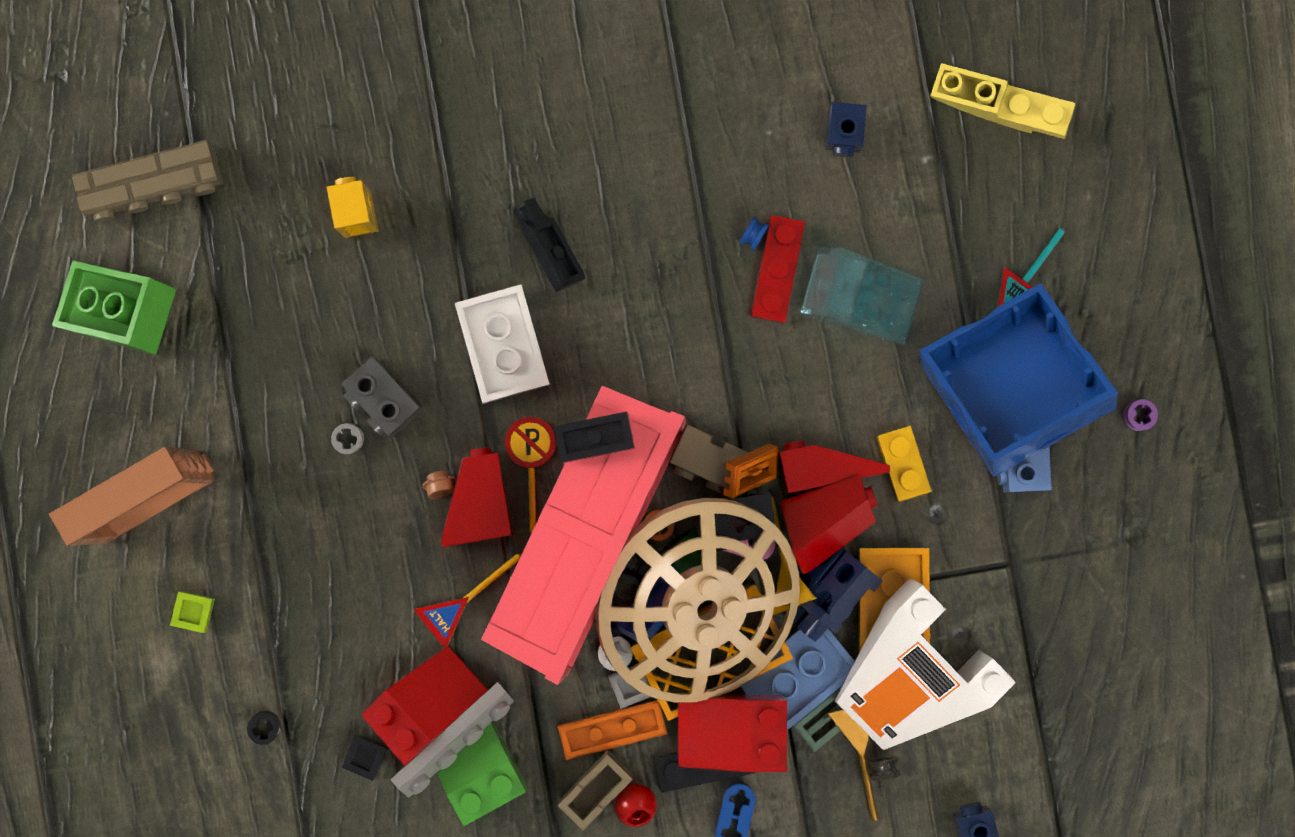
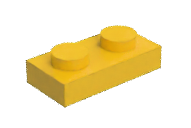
(906, 466)

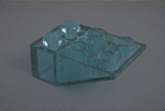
(862, 295)

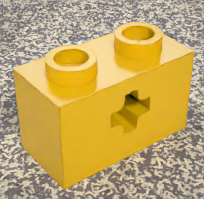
(352, 207)

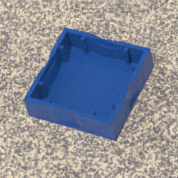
(1018, 380)

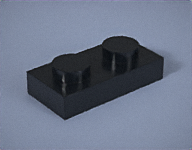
(594, 437)

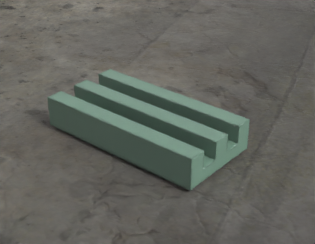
(826, 736)

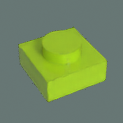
(192, 612)

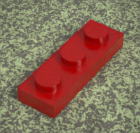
(778, 269)

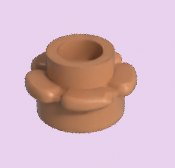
(439, 485)

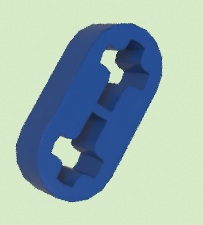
(727, 807)

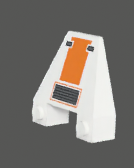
(905, 685)

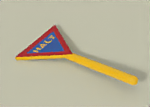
(444, 616)

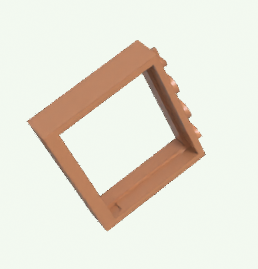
(132, 496)

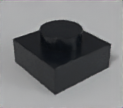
(364, 757)

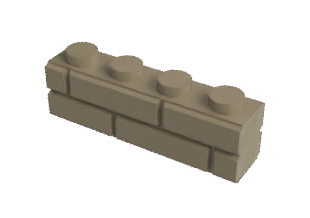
(147, 180)

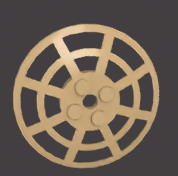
(689, 591)

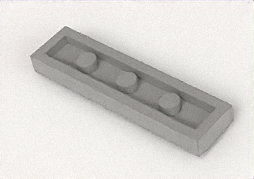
(462, 732)

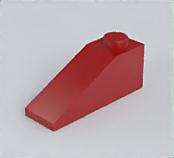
(817, 466)

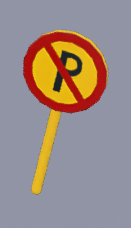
(530, 444)

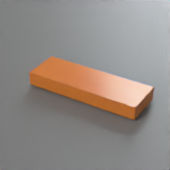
(612, 729)

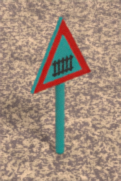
(1013, 285)

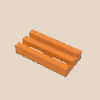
(751, 464)

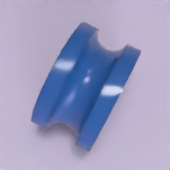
(754, 233)

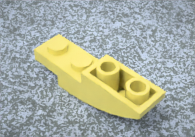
(1002, 103)

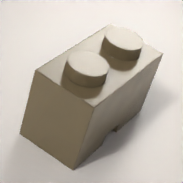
(701, 458)
(595, 789)

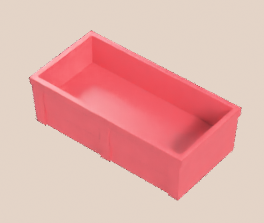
(579, 541)

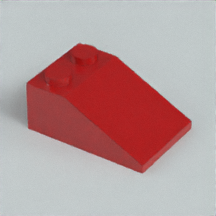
(424, 704)
(734, 733)

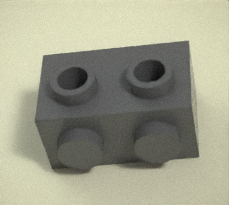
(380, 397)

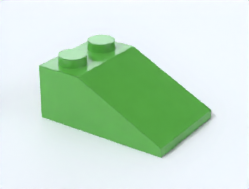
(114, 307)
(482, 777)

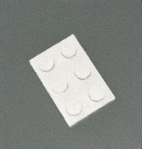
(502, 344)

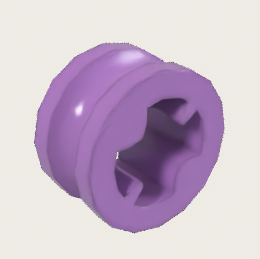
(1150, 417)

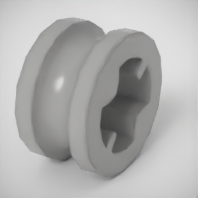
(339, 445)

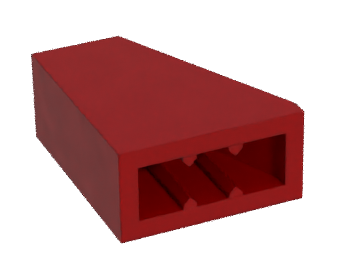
(479, 501)
(827, 519)

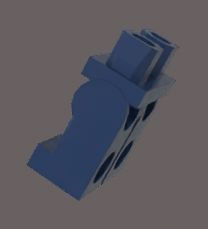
(837, 586)

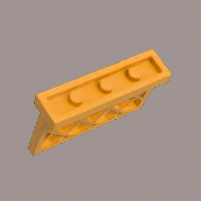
(662, 635)

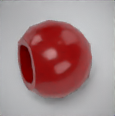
(635, 805)

